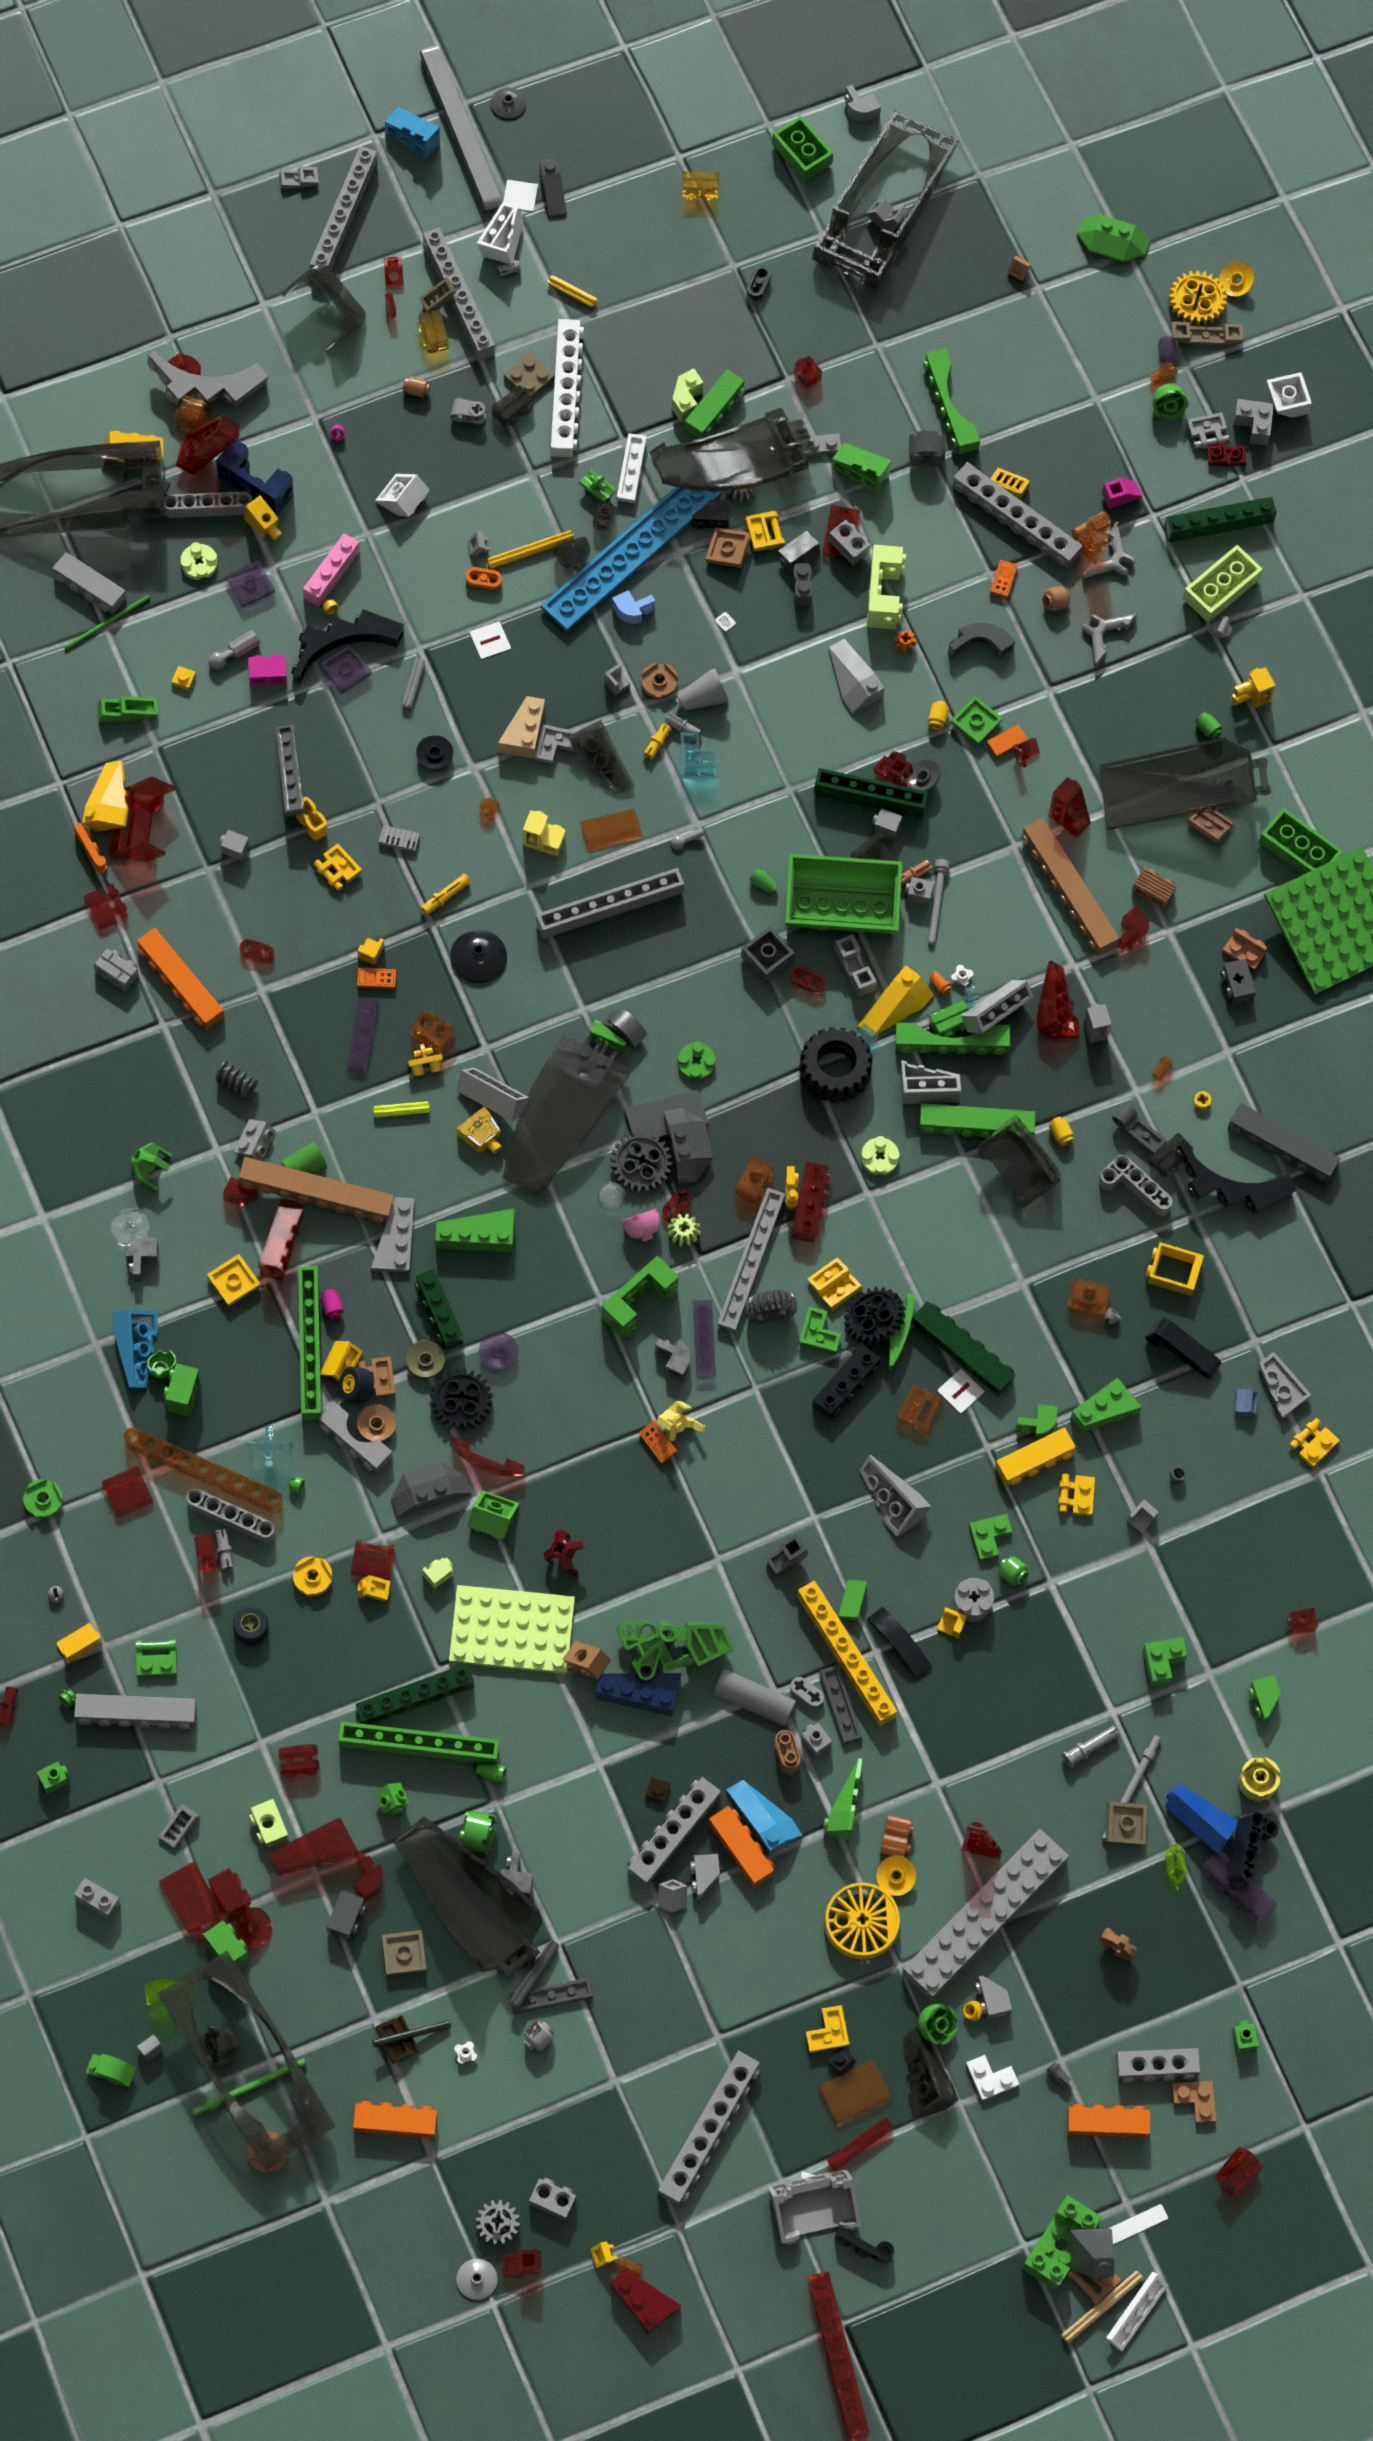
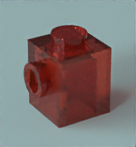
(807, 371)

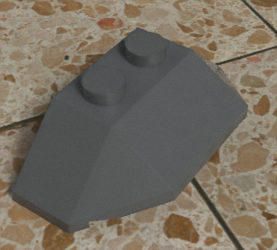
(688, 1144)
(428, 1488)

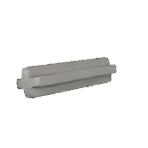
(413, 683)

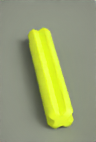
(401, 1109)

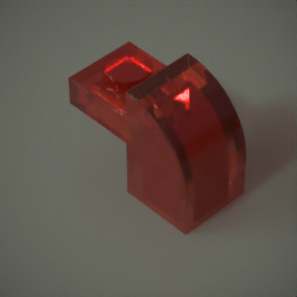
(895, 771)
(1137, 926)
(238, 1195)
(371, 1881)
(524, 2263)

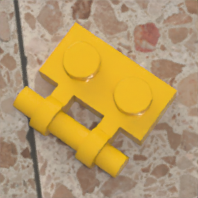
(342, 863)
(791, 1183)
(1318, 1447)
(1083, 1495)

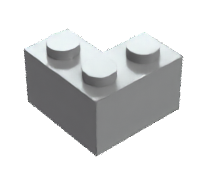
(1257, 417)

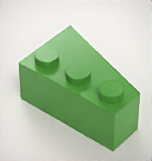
(862, 466)
(1106, 1406)

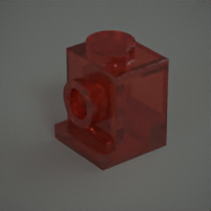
(1298, 1627)

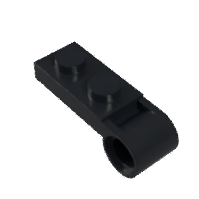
(863, 2248)

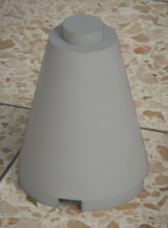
(703, 692)

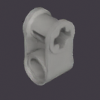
(467, 411)

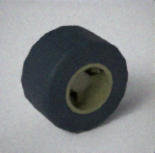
(250, 1618)

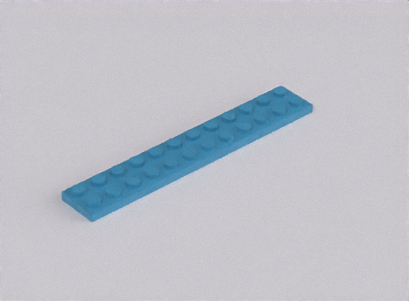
(625, 555)

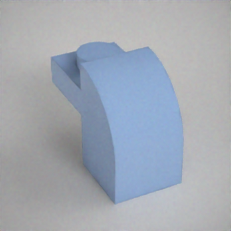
(632, 611)

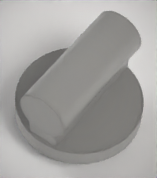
(1222, 628)

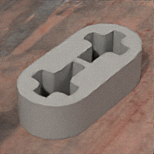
(810, 1689)

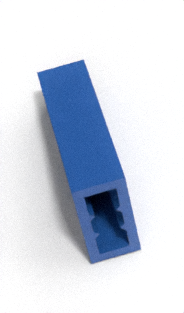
(1201, 1817)

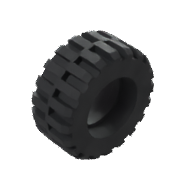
(840, 1042)

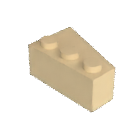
(524, 729)

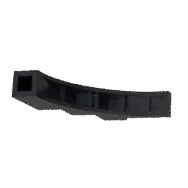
(366, 628)
(1229, 1191)

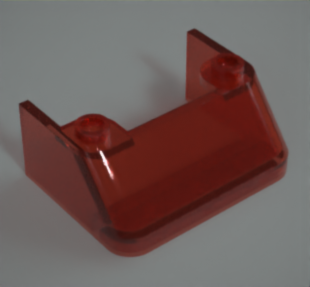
(142, 800)

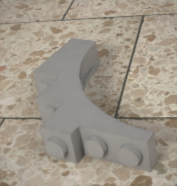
(233, 387)

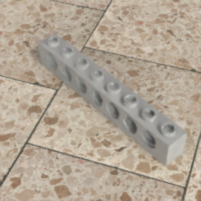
(345, 208)
(462, 300)
(1013, 506)
(740, 2064)

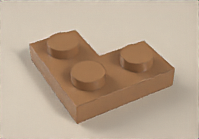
(1199, 2094)

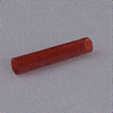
(860, 2144)

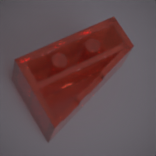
(1069, 807)

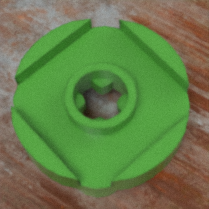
(696, 1071)
(45, 1488)

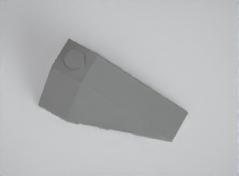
(897, 1500)

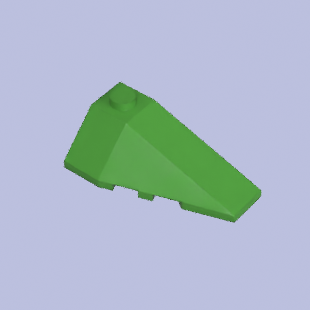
(842, 1813)

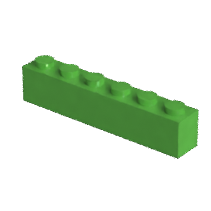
(968, 1120)

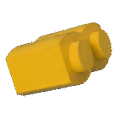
(312, 820)

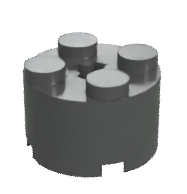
(927, 448)

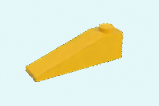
(107, 804)

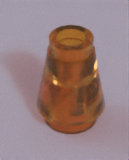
(1163, 373)

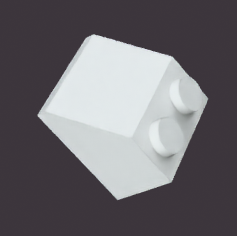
(1290, 395)
(403, 494)

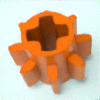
(905, 646)

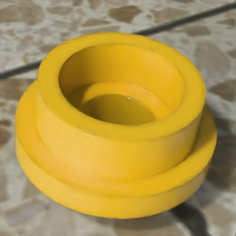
(972, 2010)

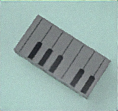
(399, 838)

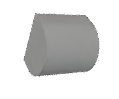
(150, 2048)

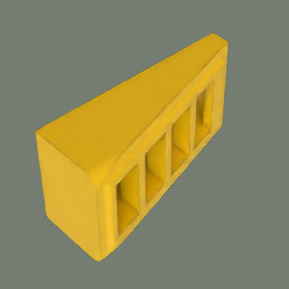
(1017, 480)

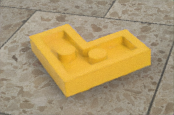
(834, 2033)

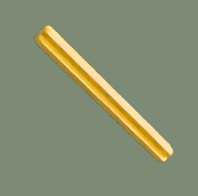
(530, 549)

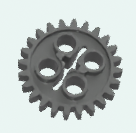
(635, 1177)

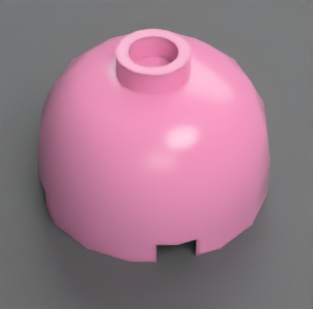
(642, 1225)

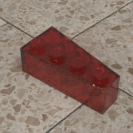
(206, 443)
(319, 1847)

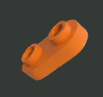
(484, 577)

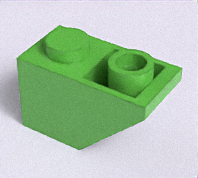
(1265, 1694)

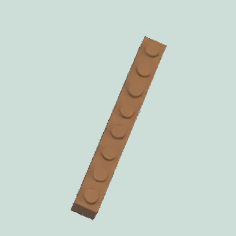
(1070, 886)
(315, 1189)

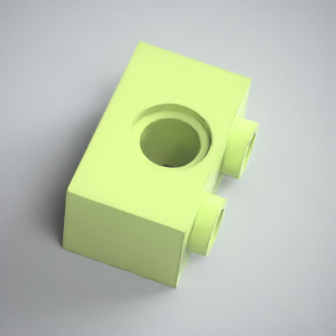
(268, 1812)

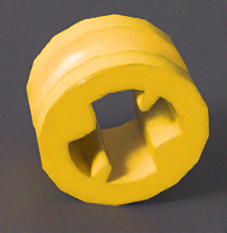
(1199, 1105)

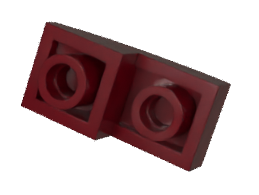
(1224, 456)

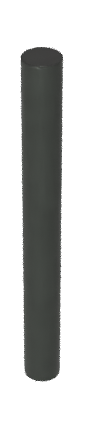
(411, 2033)

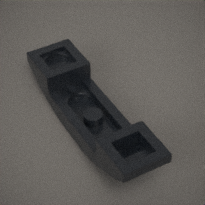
(900, 1641)

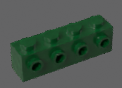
(439, 1309)

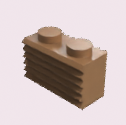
(1154, 888)

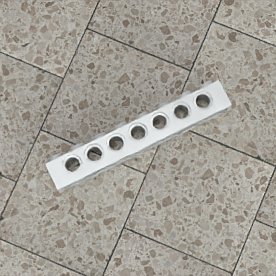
(566, 330)

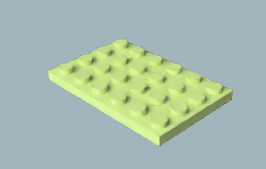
(511, 1629)

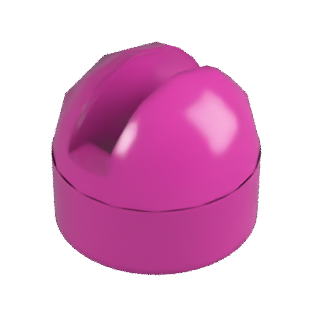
(333, 433)

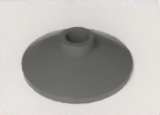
(508, 109)
(924, 776)

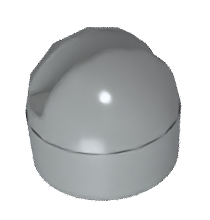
(1112, 1315)
(59, 1591)

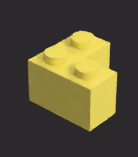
(541, 835)

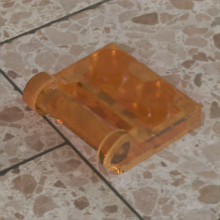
(914, 1405)

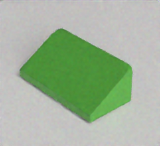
(852, 1599)

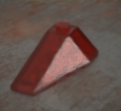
(1054, 1010)
(980, 1841)

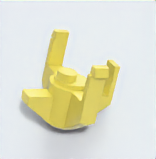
(676, 1422)

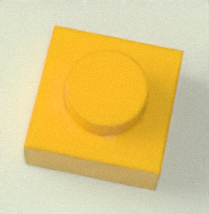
(183, 678)

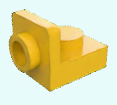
(374, 1588)

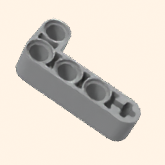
(1138, 1188)

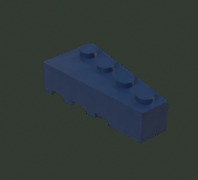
(630, 1690)

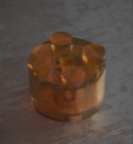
(192, 413)

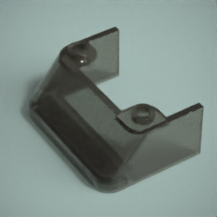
(351, 310)

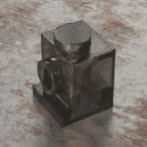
(604, 517)

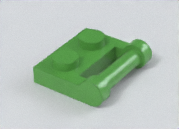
(156, 1664)

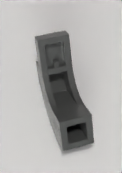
(982, 634)

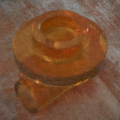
(488, 807)

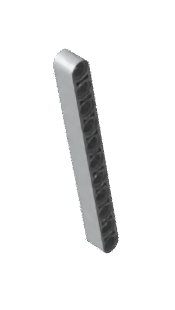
(461, 128)

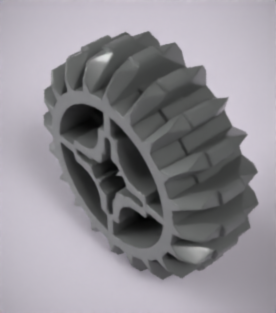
(771, 1306)

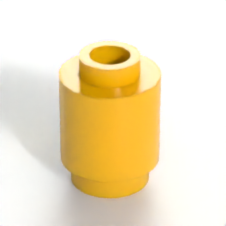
(938, 715)
(1061, 1131)

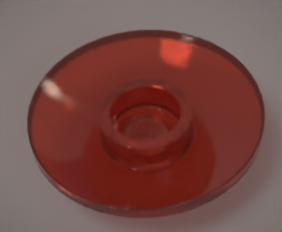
(260, 1925)

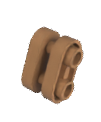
(787, 1752)

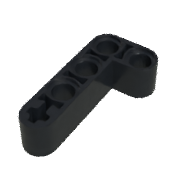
(1183, 1346)
(1249, 1833)

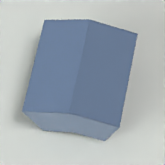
(1246, 1402)

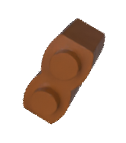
(896, 1837)

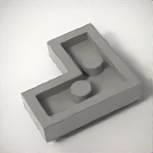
(550, 740)

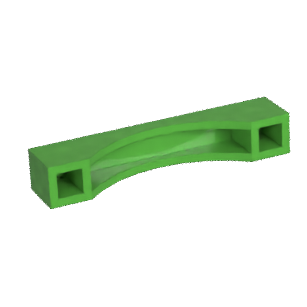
(963, 432)
(913, 1038)

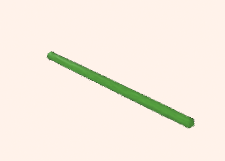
(108, 621)

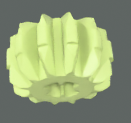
(690, 1232)

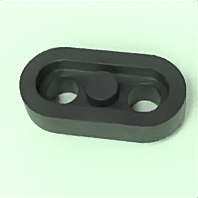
(758, 283)

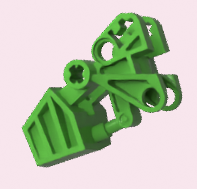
(702, 1641)

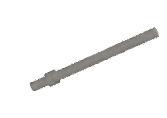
(1148, 1755)

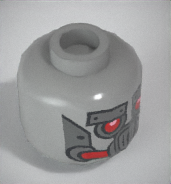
(538, 2036)

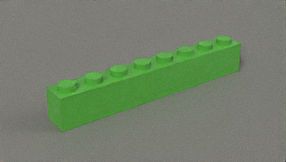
(309, 1343)
(418, 1743)

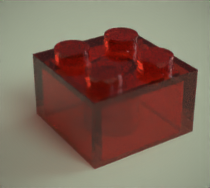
(228, 1894)

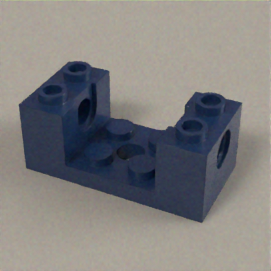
(232, 470)

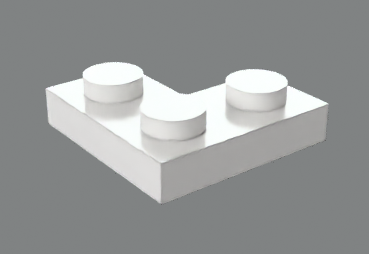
(989, 2083)

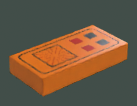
(1003, 579)
(376, 978)
(658, 1441)

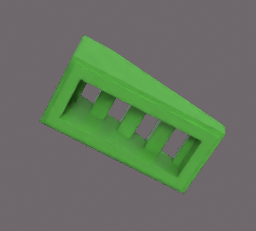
(602, 1034)

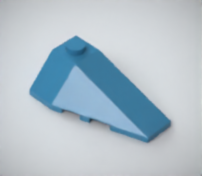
(134, 1337)
(767, 1821)

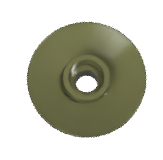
(425, 1350)

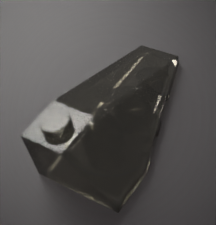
(929, 2082)

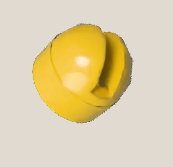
(330, 607)

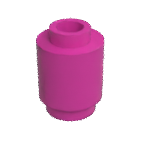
(331, 1304)

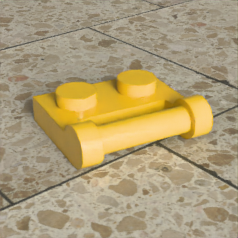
(759, 532)

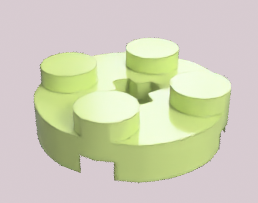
(199, 551)
(880, 1166)

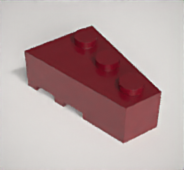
(644, 2301)

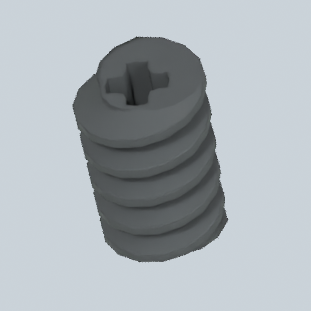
(234, 1081)

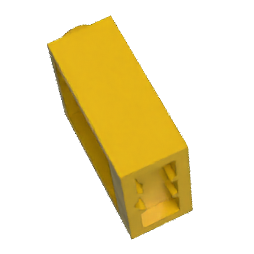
(1180, 1254)

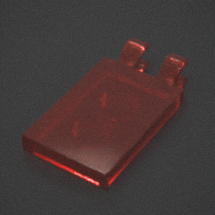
(191, 1899)

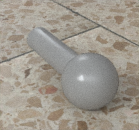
(678, 842)

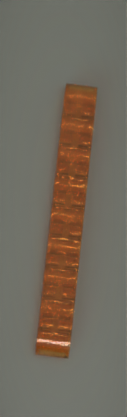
(196, 1463)

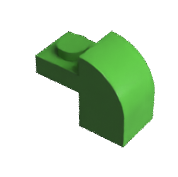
(1042, 1425)
(111, 2069)

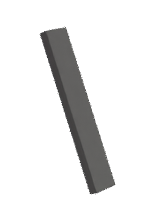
(290, 770)

